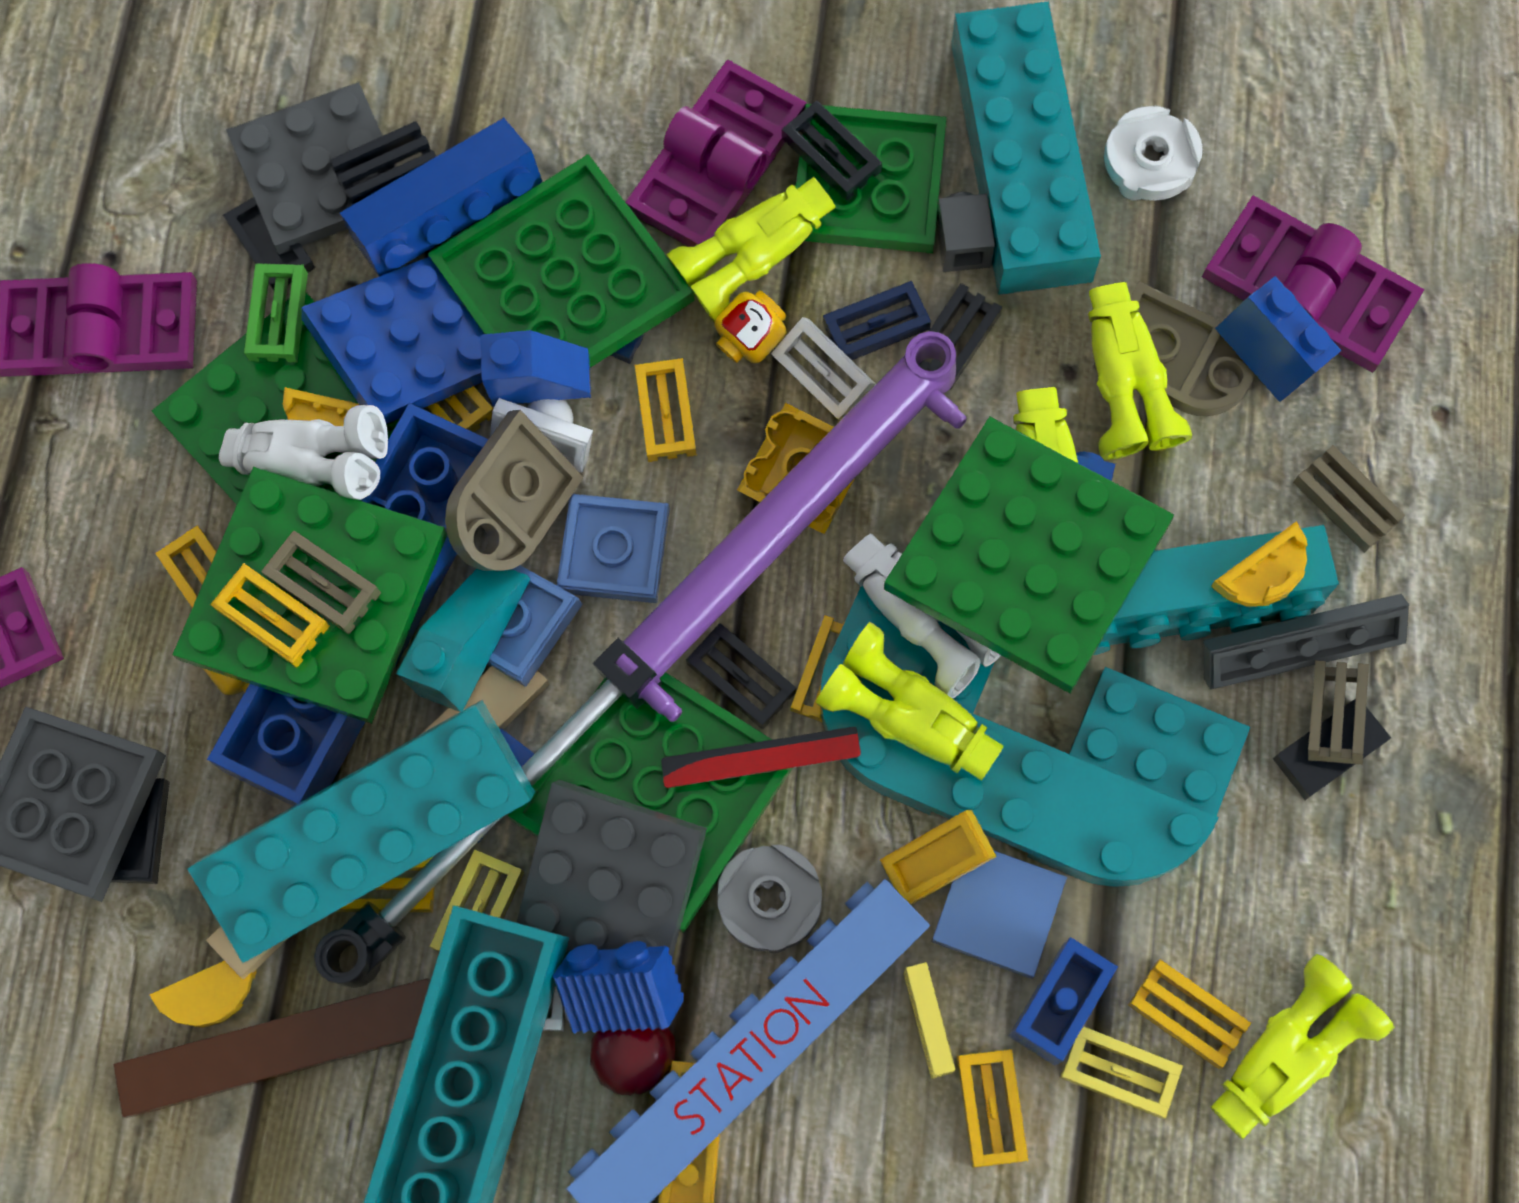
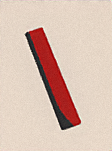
(760, 757)

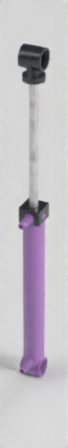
(639, 661)

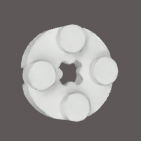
(1145, 178)

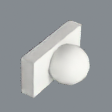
(555, 421)

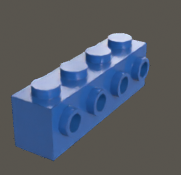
(442, 197)

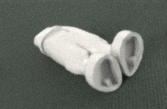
(299, 448)
(955, 662)

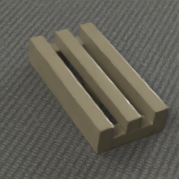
(1362, 486)
(355, 607)
(1340, 675)

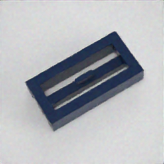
(869, 306)

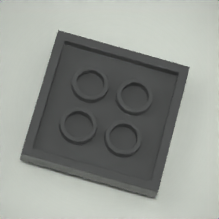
(290, 164)
(70, 801)
(609, 871)

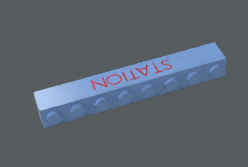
(753, 1052)

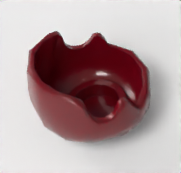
(632, 1060)

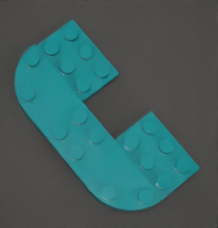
(1111, 812)

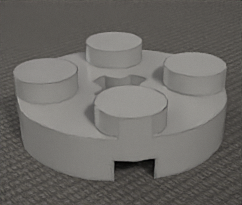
(763, 868)

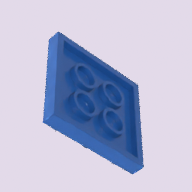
(399, 339)

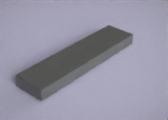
(1305, 640)

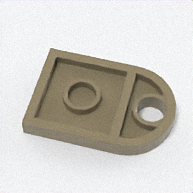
(1191, 353)
(512, 493)

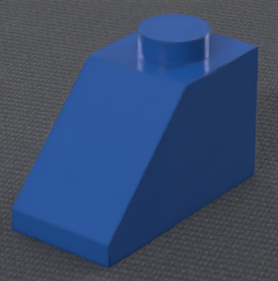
(533, 368)

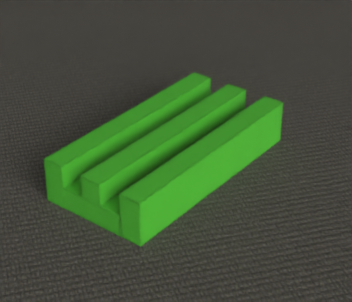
(273, 351)

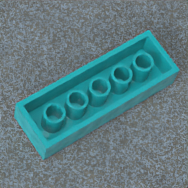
(1025, 147)
(1178, 597)
(362, 831)
(468, 1062)

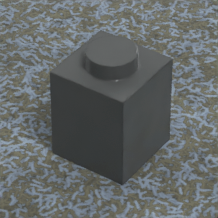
(965, 232)

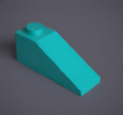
(461, 637)

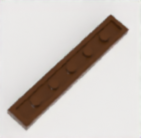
(270, 1049)

